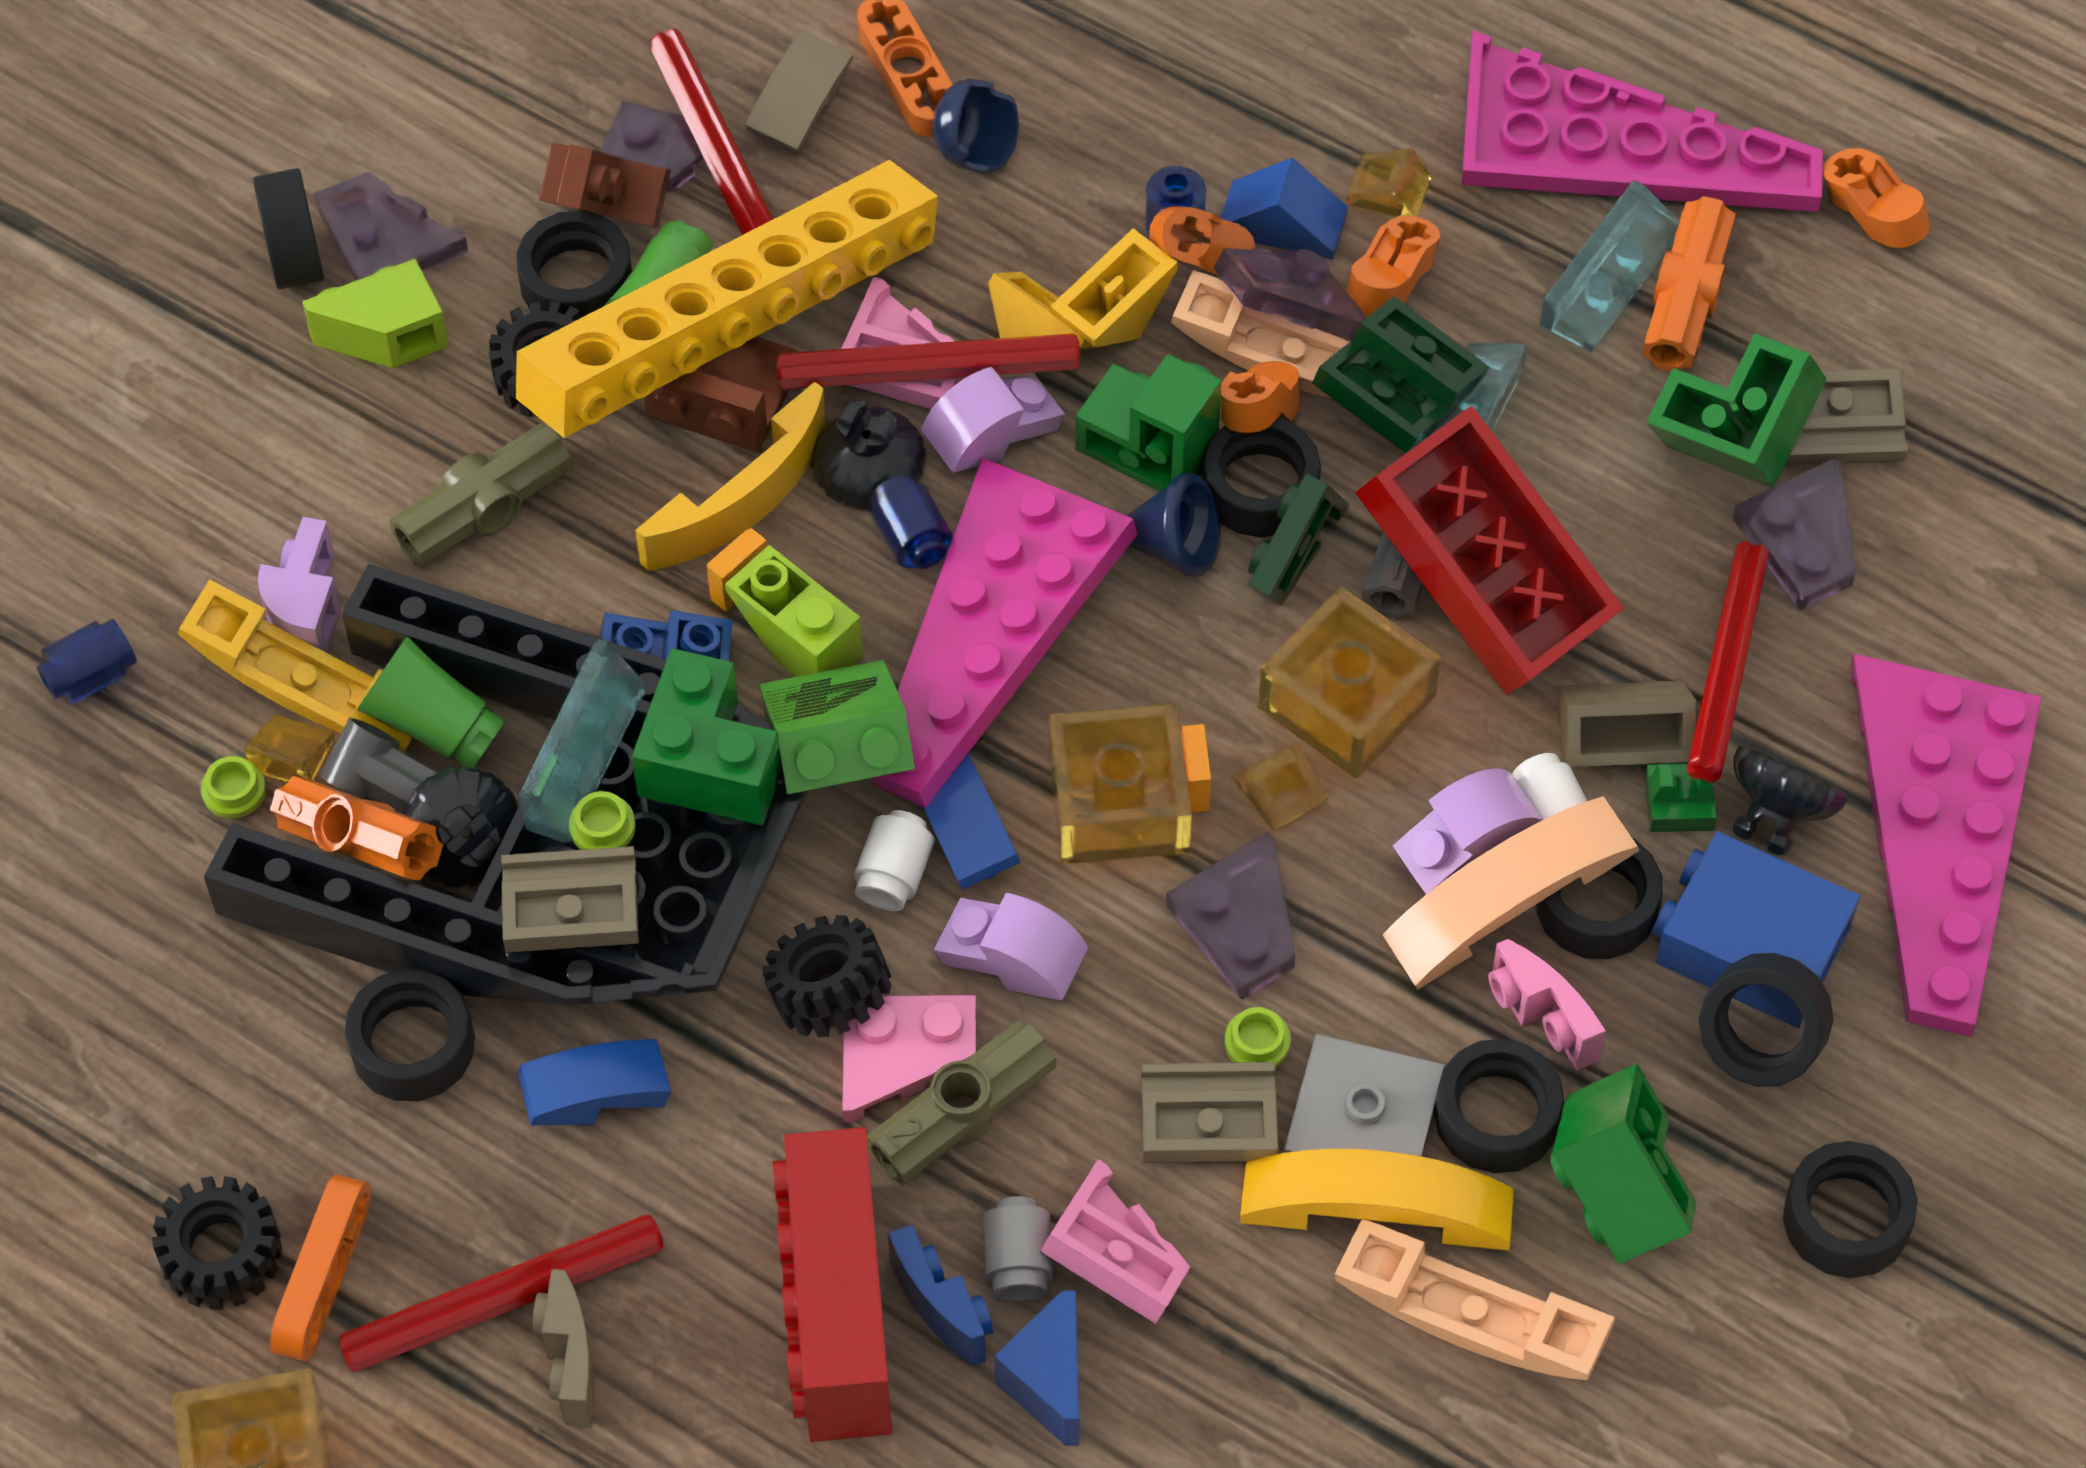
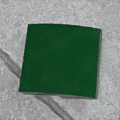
(1400, 375)

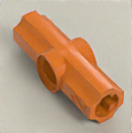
(1689, 284)
(356, 827)

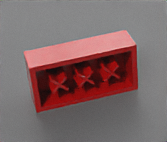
(1489, 550)
(831, 1285)

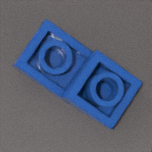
(682, 631)
(970, 827)
(580, 1081)
(941, 1303)

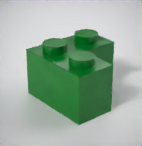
(1751, 421)
(1151, 423)
(695, 751)
(1618, 1165)

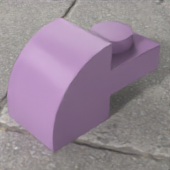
(986, 415)
(300, 592)
(1465, 824)
(1016, 940)

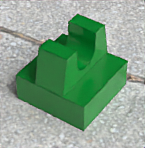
(1677, 800)

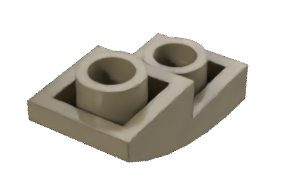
(798, 91)
(564, 1334)

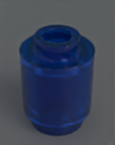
(1174, 187)
(910, 522)
(86, 661)

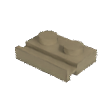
(1855, 419)
(569, 899)
(1208, 1111)

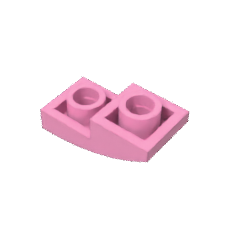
(1540, 992)

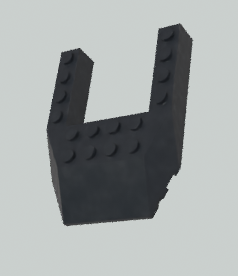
(692, 867)

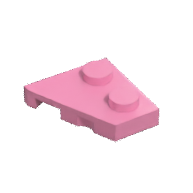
(888, 323)
(904, 1047)
(1116, 1247)

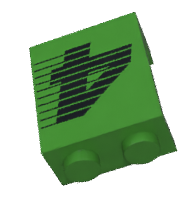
(838, 726)

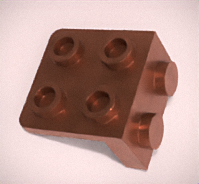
(726, 396)

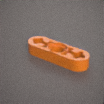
(907, 42)
(320, 1268)

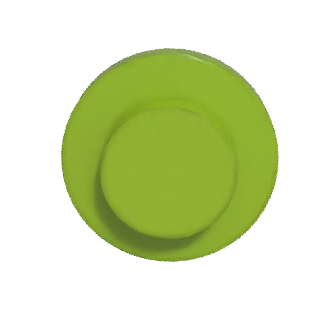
(233, 787)
(601, 822)
(1257, 1037)

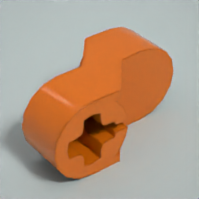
(1876, 198)
(1179, 228)
(1393, 262)
(1260, 396)

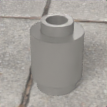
(1012, 1249)

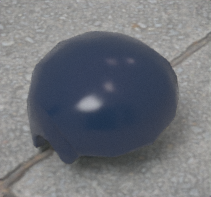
(976, 126)

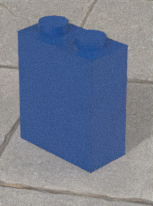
(1747, 905)

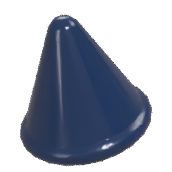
(1180, 525)

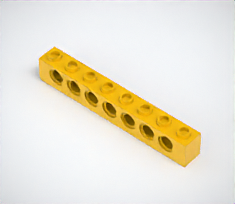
(724, 298)

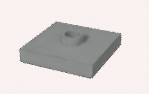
(1363, 1099)

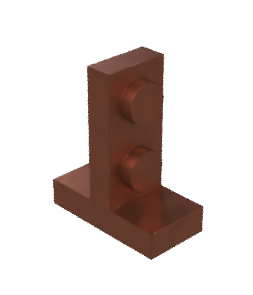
(604, 184)

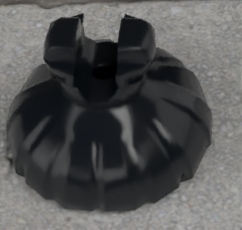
(864, 451)
(1781, 795)
(458, 801)

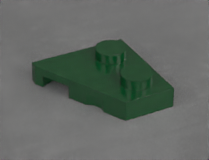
(1303, 512)

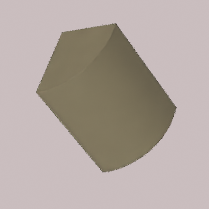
(1626, 723)

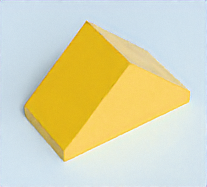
(1118, 292)

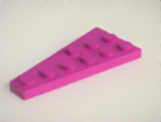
(1597, 134)
(1002, 599)
(1945, 810)

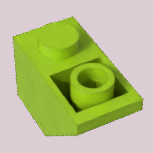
(379, 317)
(795, 616)

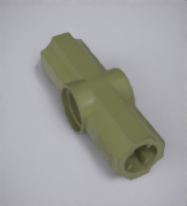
(481, 494)
(932, 1127)

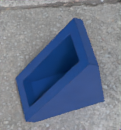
(1287, 209)
(1042, 1368)

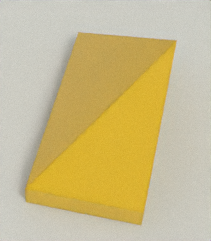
(1024, 308)

